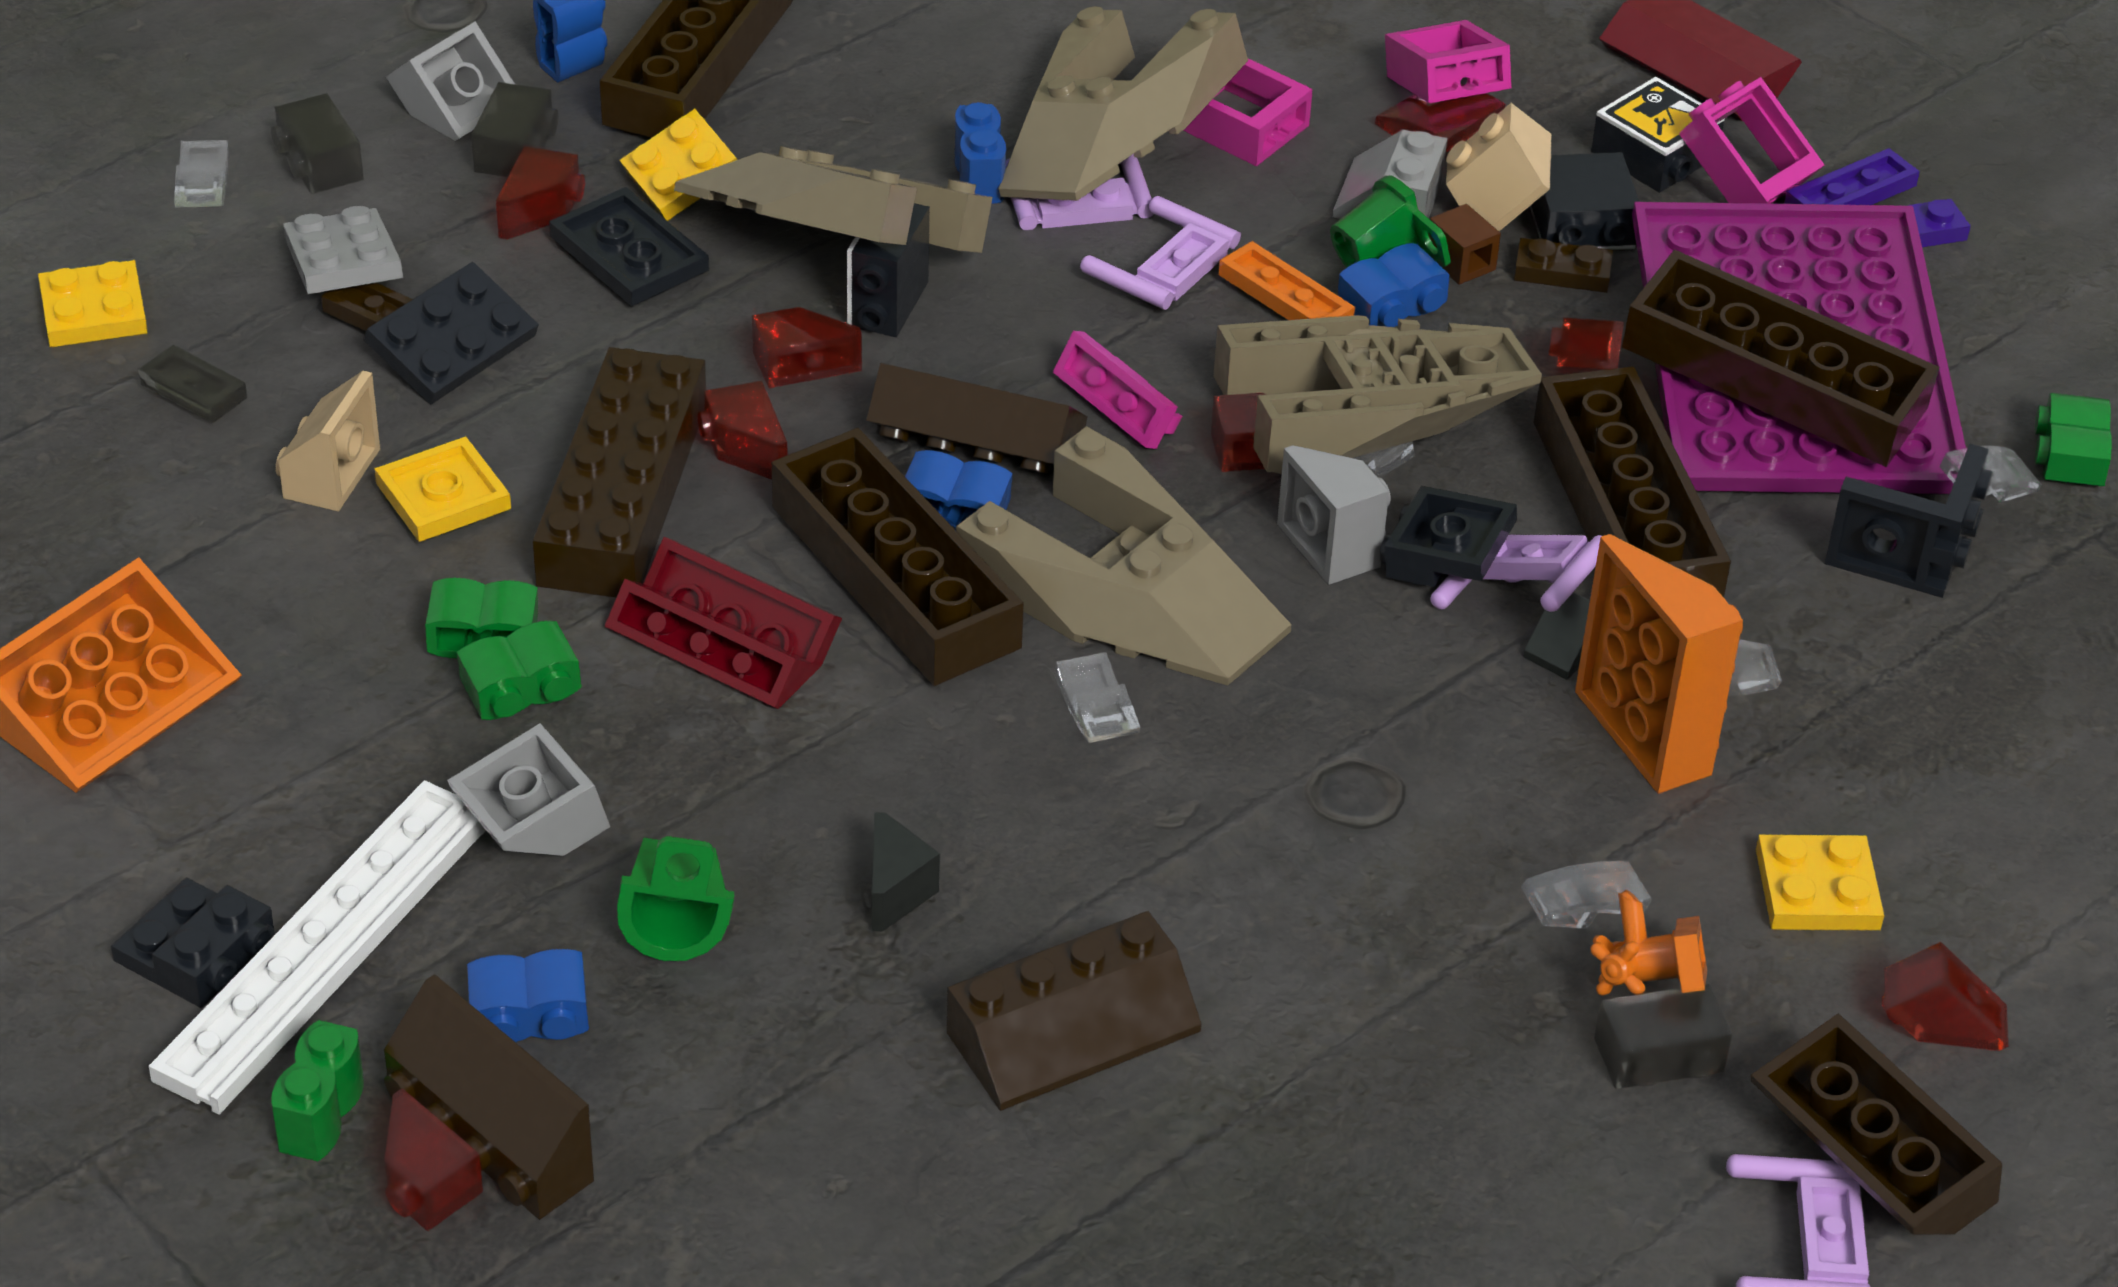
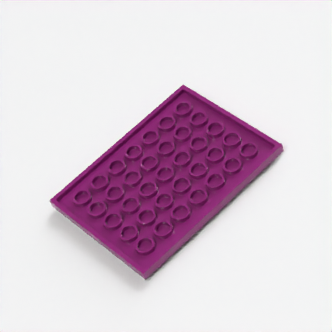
(1836, 260)

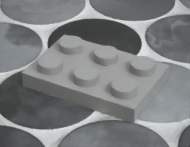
(342, 249)

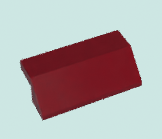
(1696, 48)
(724, 623)

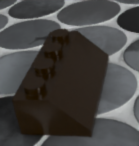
(971, 416)
(1072, 1010)
(494, 1097)
(1883, 1129)

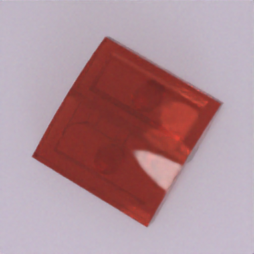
(1449, 119)

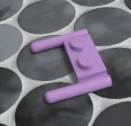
(1106, 203)
(1177, 263)
(1554, 558)
(1828, 1220)

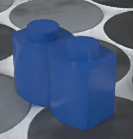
(569, 36)
(980, 148)
(1395, 285)
(958, 486)
(531, 994)

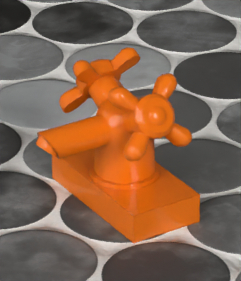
(1650, 958)

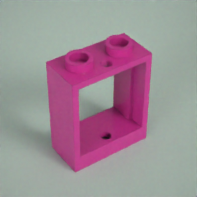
(1437, 57)
(1772, 130)
(1255, 138)

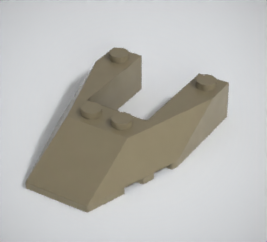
(1091, 123)
(845, 199)
(1365, 385)
(1149, 590)

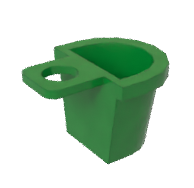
(1384, 222)
(674, 900)

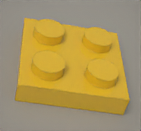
(672, 155)
(92, 303)
(442, 489)
(1819, 882)

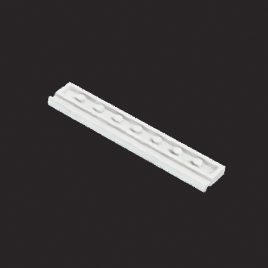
(317, 949)

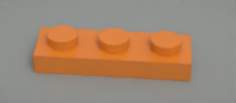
(1280, 285)

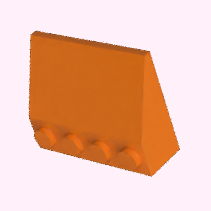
(1657, 663)
(106, 676)

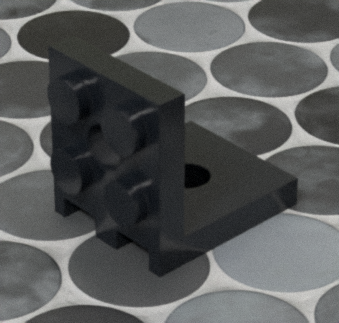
(1926, 532)

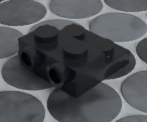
(1447, 536)
(196, 940)

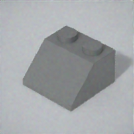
(450, 82)
(1407, 155)
(1333, 511)
(532, 796)

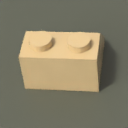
(1501, 166)
(332, 446)

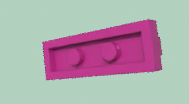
(1116, 390)

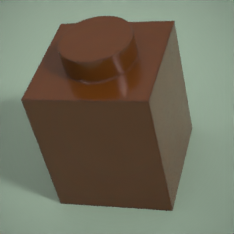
(1470, 241)

